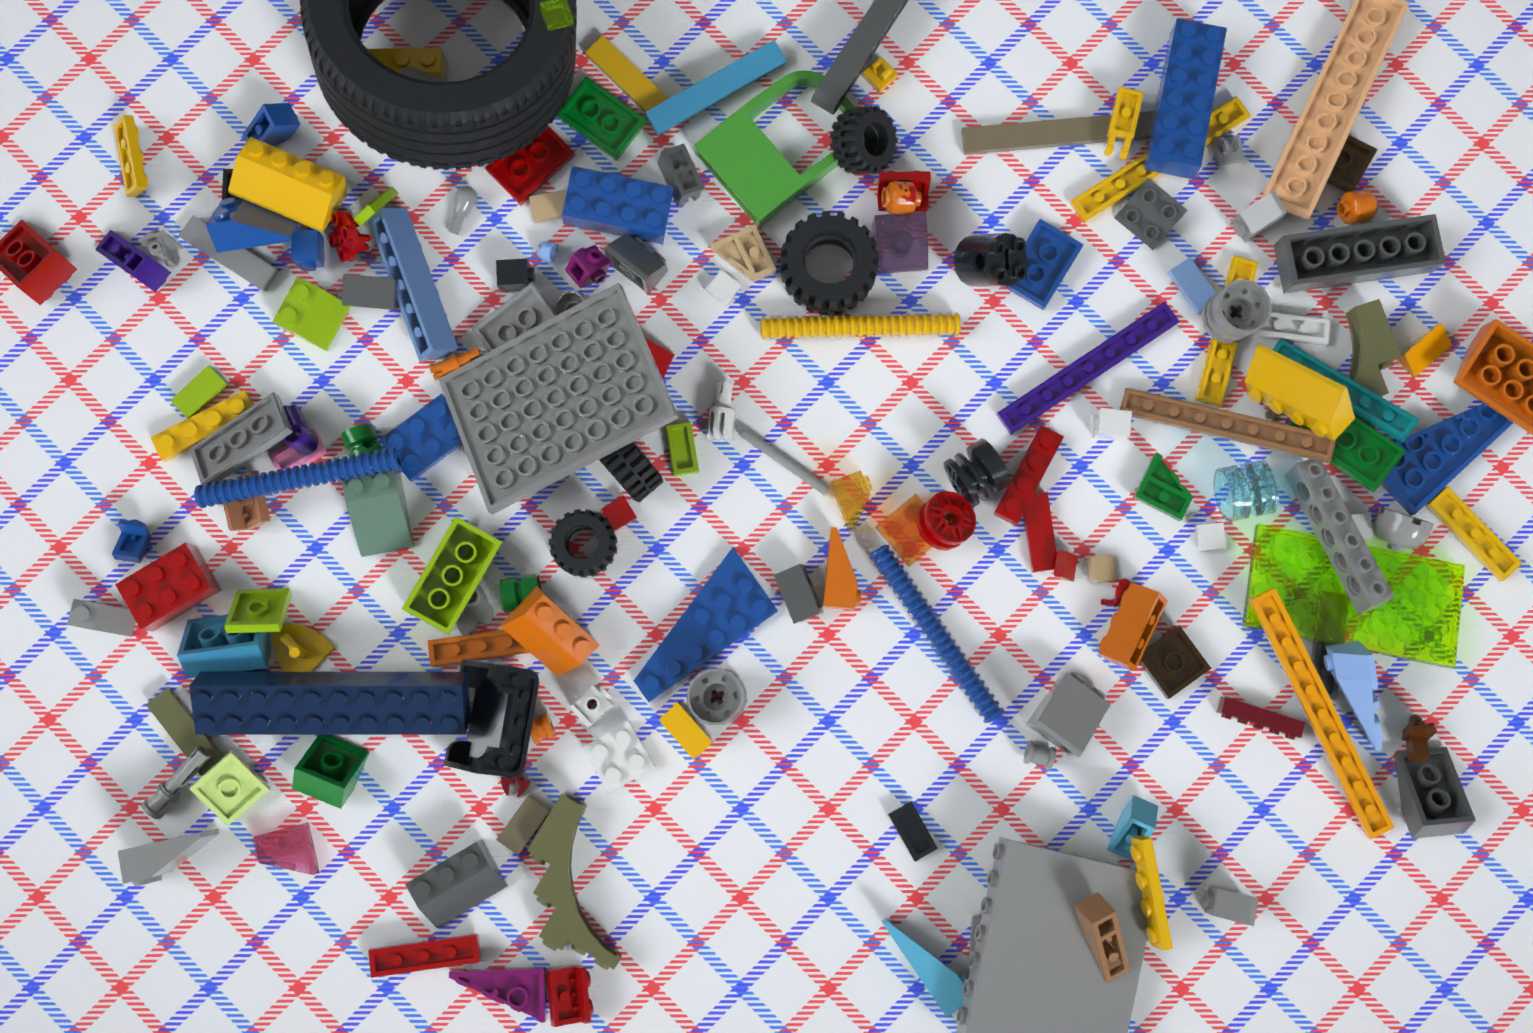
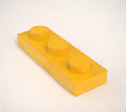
(130, 156)

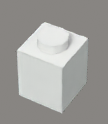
(1111, 424)

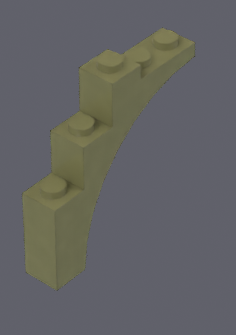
(1372, 347)
(556, 888)

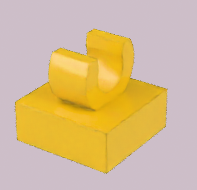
(879, 74)

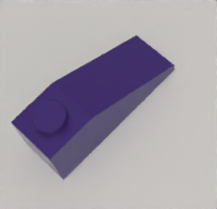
(133, 261)

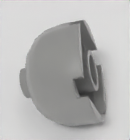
(1401, 529)

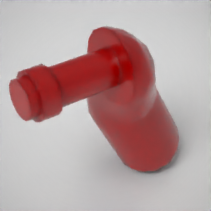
(1122, 586)

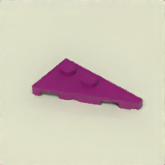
(517, 987)

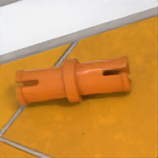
(454, 362)

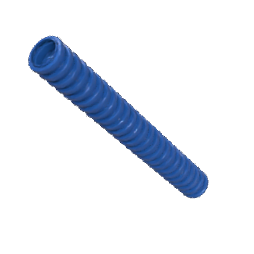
(297, 477)
(936, 634)

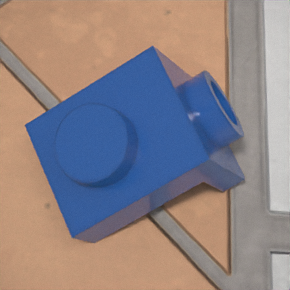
(132, 541)

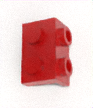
(919, 178)
(569, 995)

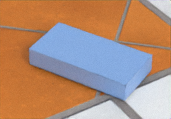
(1192, 284)

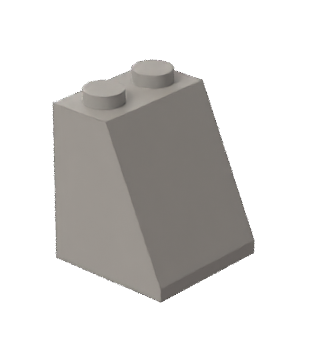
(1069, 714)

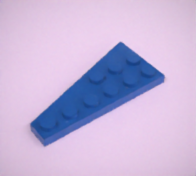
(1440, 454)
(716, 618)

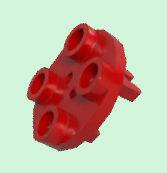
(346, 237)

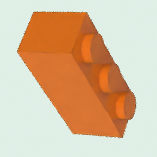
(1132, 626)

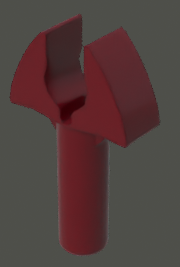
(523, 784)

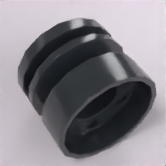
(981, 470)

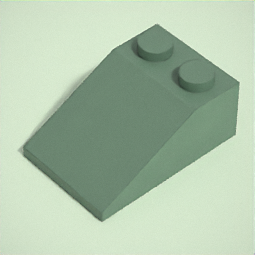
(378, 512)

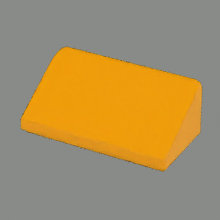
(1425, 350)

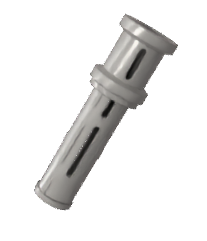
(169, 791)

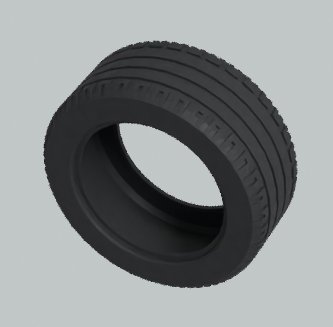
(440, 121)

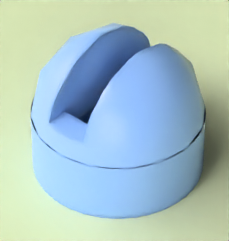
(548, 251)

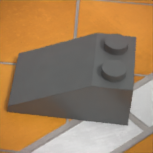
(1432, 795)

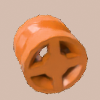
(542, 728)

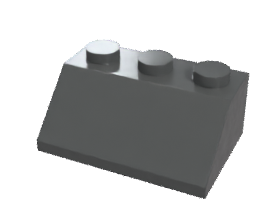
(457, 884)

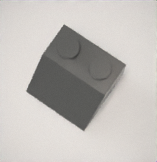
(636, 262)

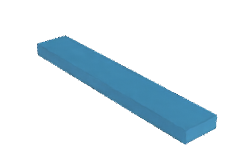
(715, 87)

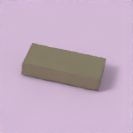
(523, 825)

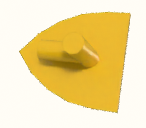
(299, 648)

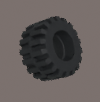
(849, 143)
(633, 471)
(567, 527)

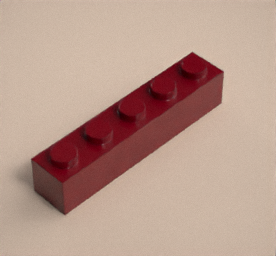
(1260, 718)

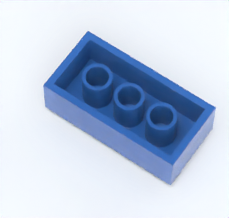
(617, 204)

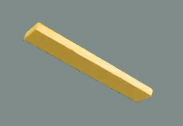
(1221, 355)

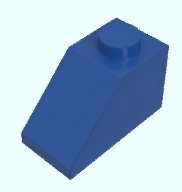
(273, 124)

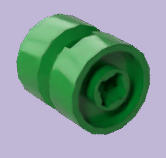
(361, 439)
(514, 592)

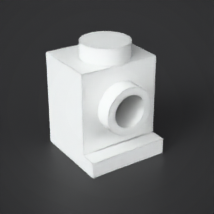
(588, 715)

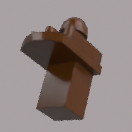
(1416, 737)

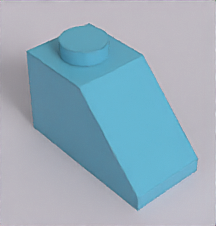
(1136, 819)

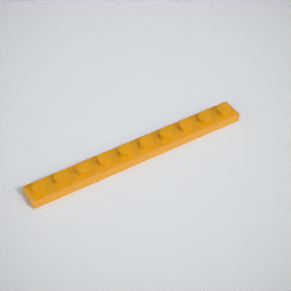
(1321, 713)

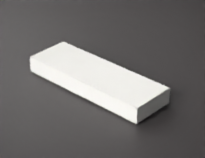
(1296, 329)

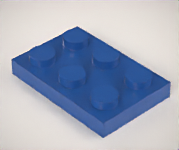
(1048, 261)
(424, 438)

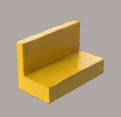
(686, 730)

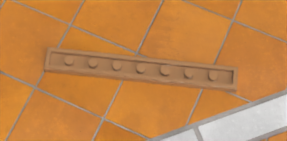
(1228, 425)

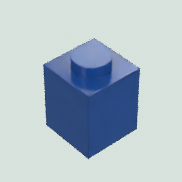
(308, 250)

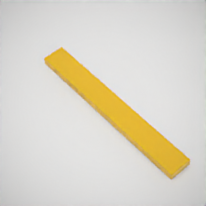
(1133, 175)

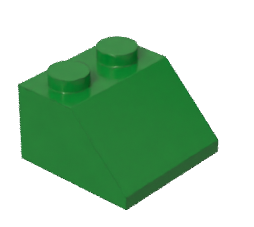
(329, 770)

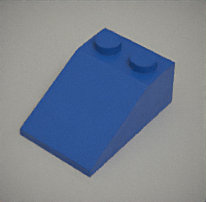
(247, 225)

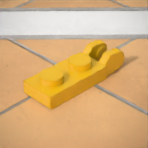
(1123, 120)

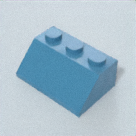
(211, 649)

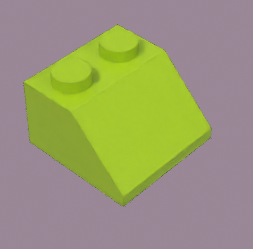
(311, 314)

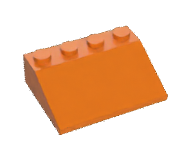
(1500, 372)

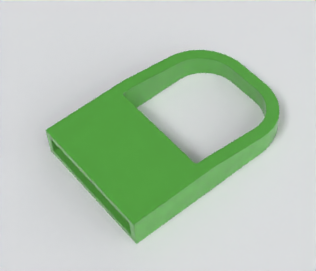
(750, 163)

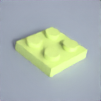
(229, 787)

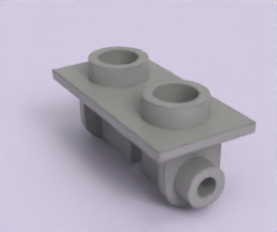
(163, 246)

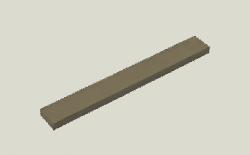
(1046, 133)

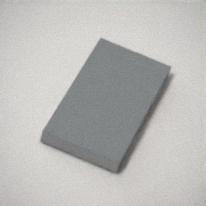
(241, 440)

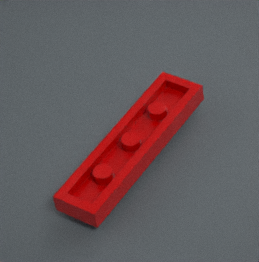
(1028, 475)
(424, 955)

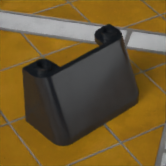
(498, 721)

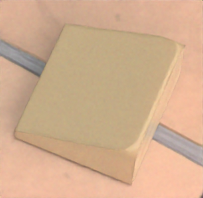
(1101, 568)

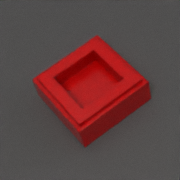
(619, 513)
(1065, 565)

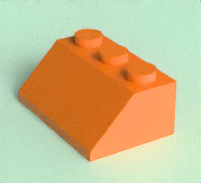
(549, 633)

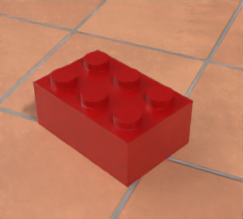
(168, 587)

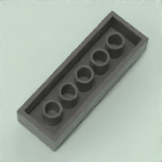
(1359, 253)

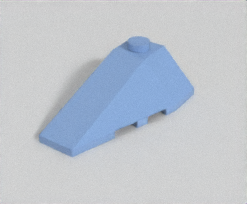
(1356, 677)

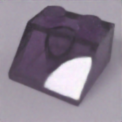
(901, 242)

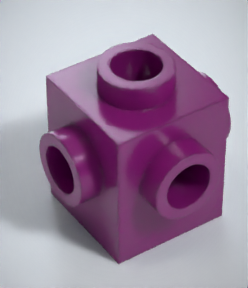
(588, 266)

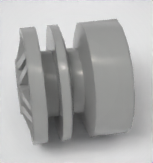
(1249, 310)
(701, 696)

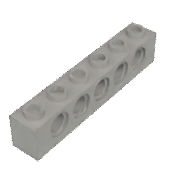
(1339, 536)

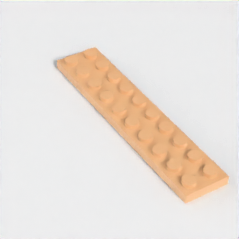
(1335, 104)

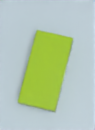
(374, 206)
(199, 392)
(682, 448)

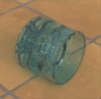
(1245, 490)

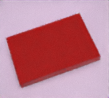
(532, 166)

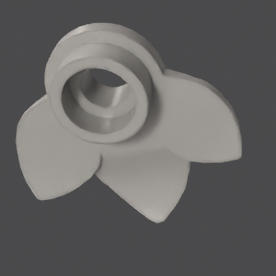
(475, 612)

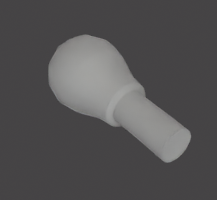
(464, 202)

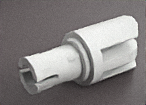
(721, 414)

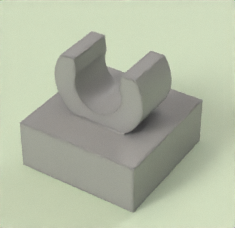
(1228, 150)

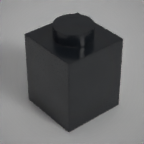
(514, 274)

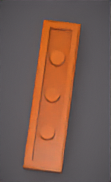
(473, 647)

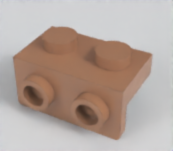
(246, 513)

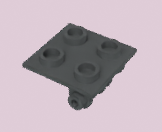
(1150, 213)

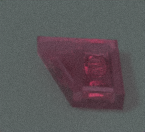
(288, 849)

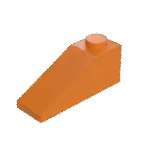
(840, 580)

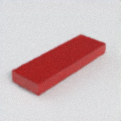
(1040, 533)

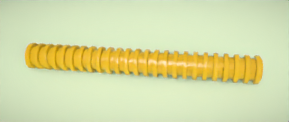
(861, 325)

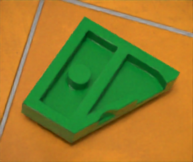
(1163, 490)

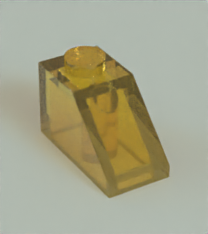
(851, 496)

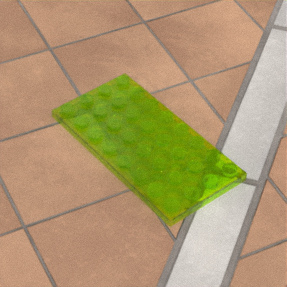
(1413, 626)

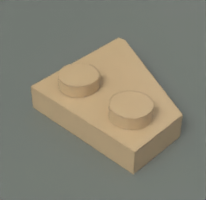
(746, 253)

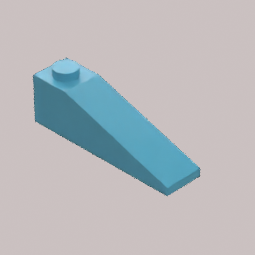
(936, 975)

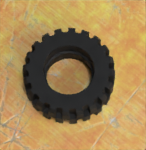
(836, 231)

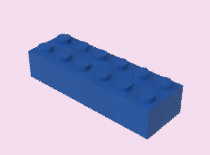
(1185, 99)

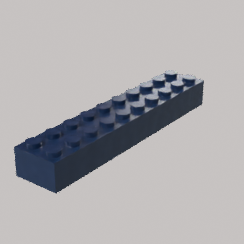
(330, 703)

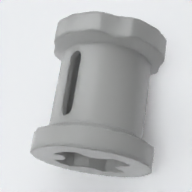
(1039, 755)

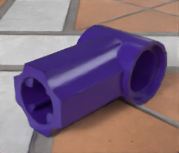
(301, 439)

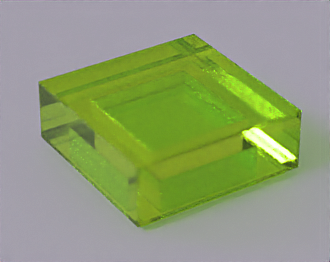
(556, 14)

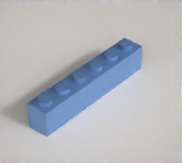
(414, 284)

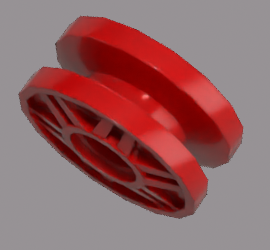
(936, 530)

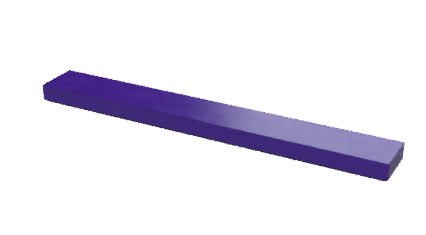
(1087, 368)

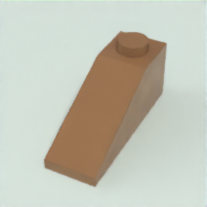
(1103, 935)

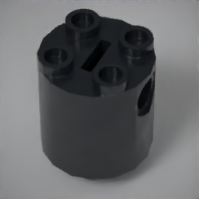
(991, 259)

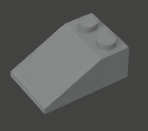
(150, 861)

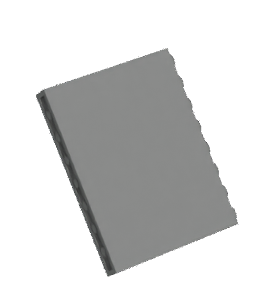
(1031, 954)

